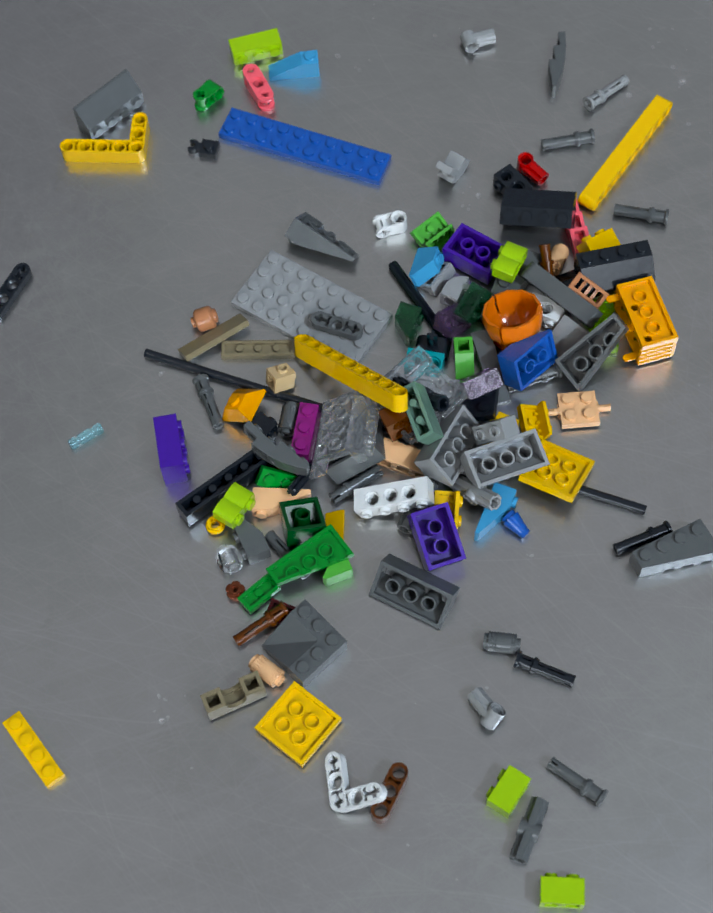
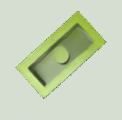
(508, 791)
(562, 891)

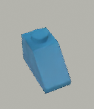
(425, 265)

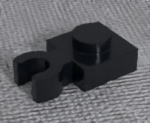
(206, 149)

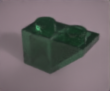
(407, 320)

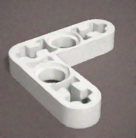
(348, 795)

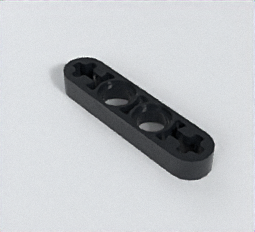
(13, 293)

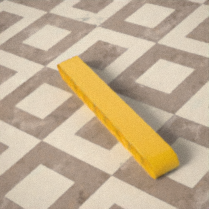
(624, 153)
(351, 373)

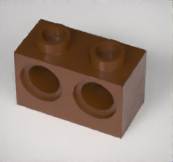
(395, 423)

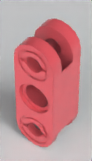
(258, 87)

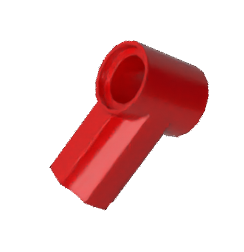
(531, 169)

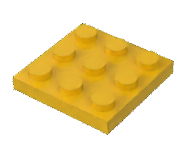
(563, 475)
(298, 724)

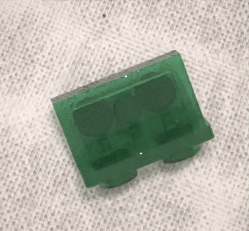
(472, 303)

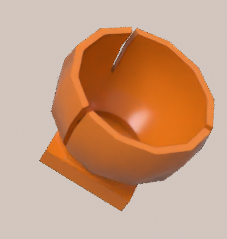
(517, 317)

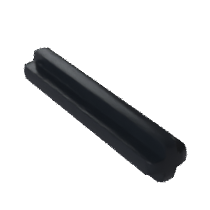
(298, 483)

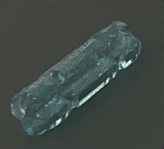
(86, 436)

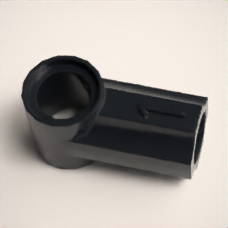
(439, 401)

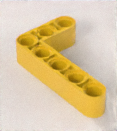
(109, 150)

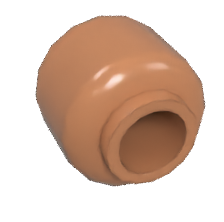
(204, 318)

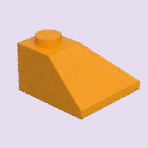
(243, 405)

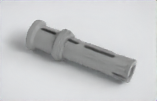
(599, 96)

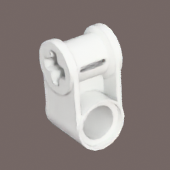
(391, 223)

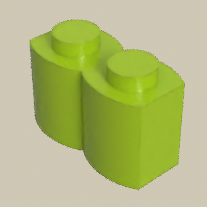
(509, 261)
(234, 505)

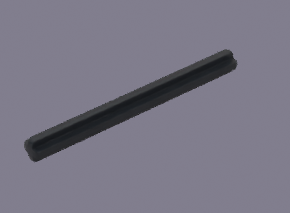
(414, 294)

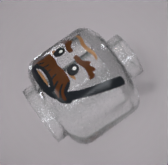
(229, 558)

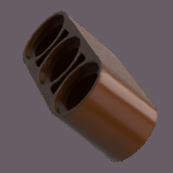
(397, 785)

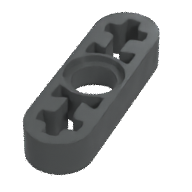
(351, 325)

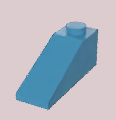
(299, 65)
(489, 518)

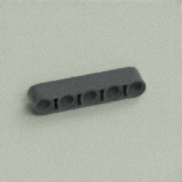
(561, 295)

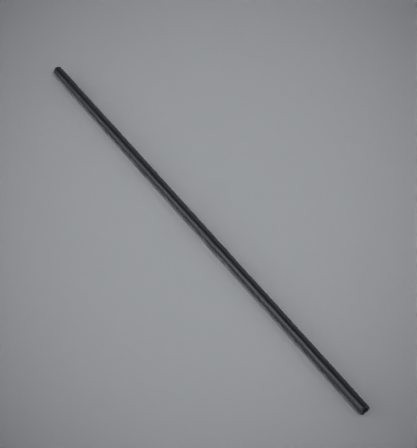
(284, 396)

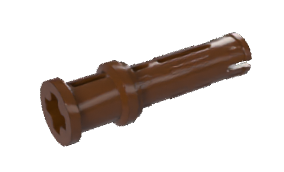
(241, 637)

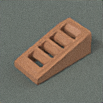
(599, 301)

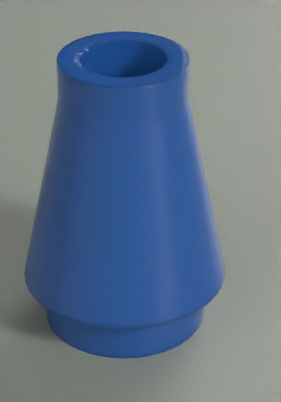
(515, 523)

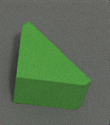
(337, 572)

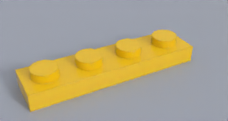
(33, 749)

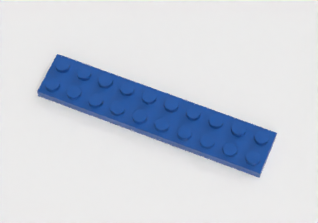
(305, 146)

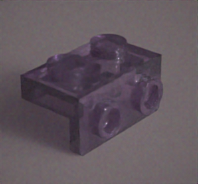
(449, 323)

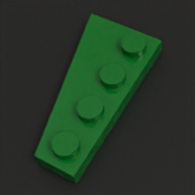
(311, 556)

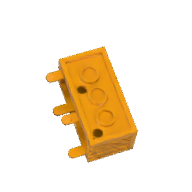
(646, 321)

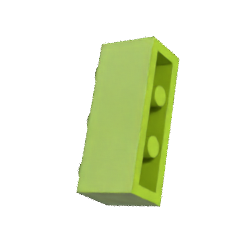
(255, 46)

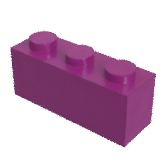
(306, 430)

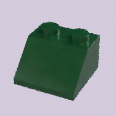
(301, 520)

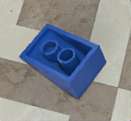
(527, 359)

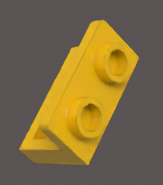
(535, 417)
(454, 500)

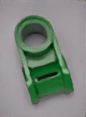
(207, 95)

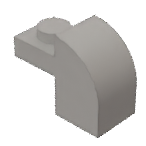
(453, 167)
(454, 290)

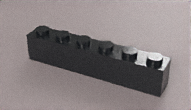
(206, 497)

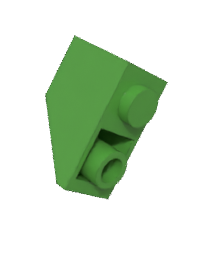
(463, 357)

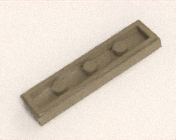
(213, 337)
(257, 349)

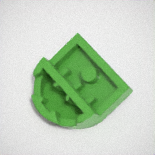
(433, 232)

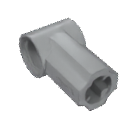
(474, 40)
(490, 711)

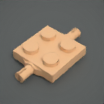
(578, 409)

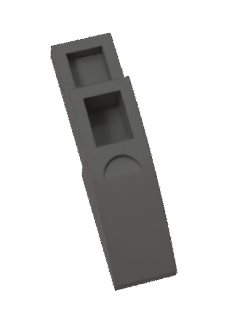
(278, 455)

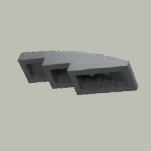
(556, 64)
(487, 358)

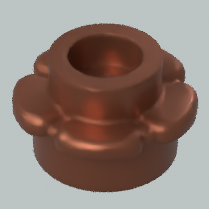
(234, 585)

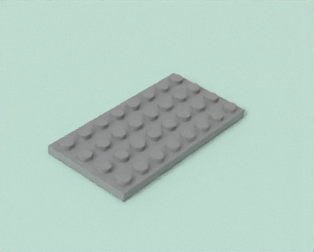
(289, 294)

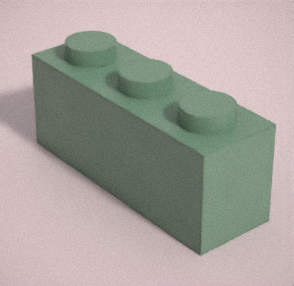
(422, 414)

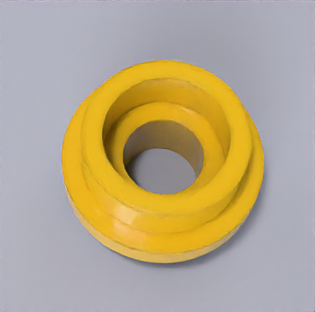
(210, 522)

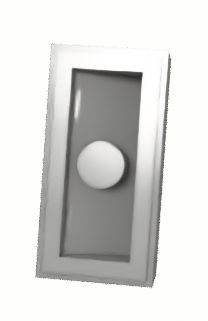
(437, 283)

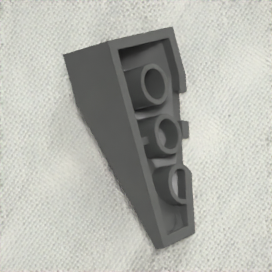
(309, 233)

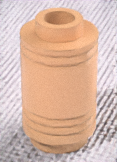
(559, 254)
(268, 671)

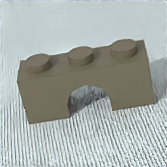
(246, 691)

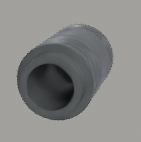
(288, 419)
(501, 642)

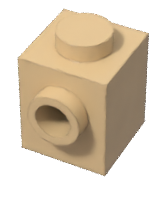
(280, 377)

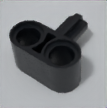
(433, 343)

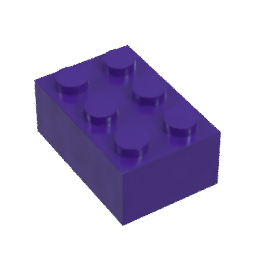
(471, 252)
(171, 449)
(436, 536)

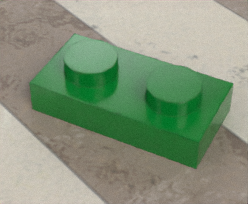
(274, 478)
(258, 593)

